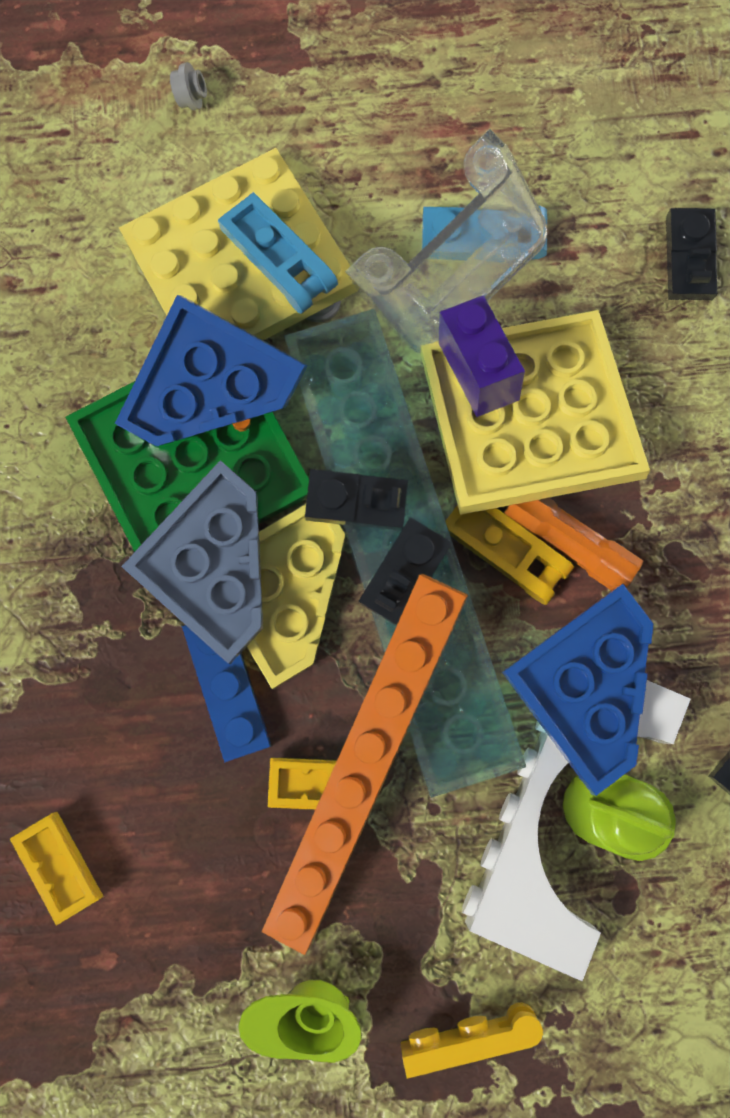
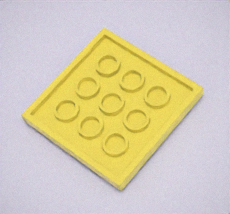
(191, 256)
(559, 438)

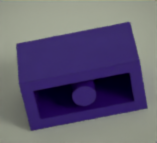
(480, 356)

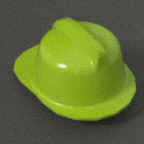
(623, 818)
(302, 1025)

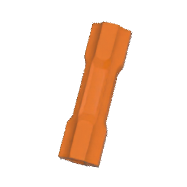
(600, 557)

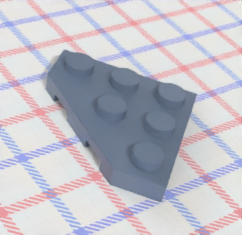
(208, 563)

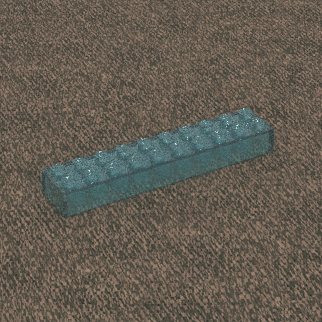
(366, 429)

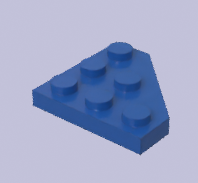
(205, 377)
(591, 687)

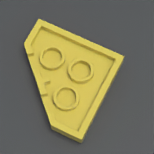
(296, 583)

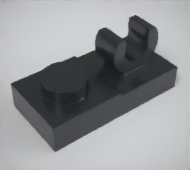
(691, 254)
(356, 500)
(413, 553)

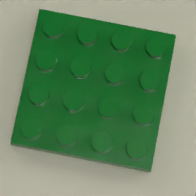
(151, 480)

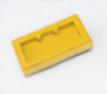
(297, 782)
(56, 867)

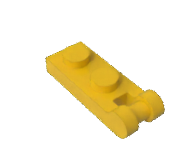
(510, 550)
(471, 1041)

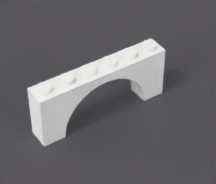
(514, 896)

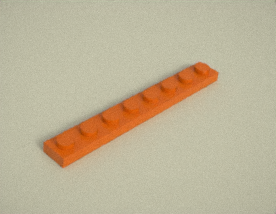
(364, 762)

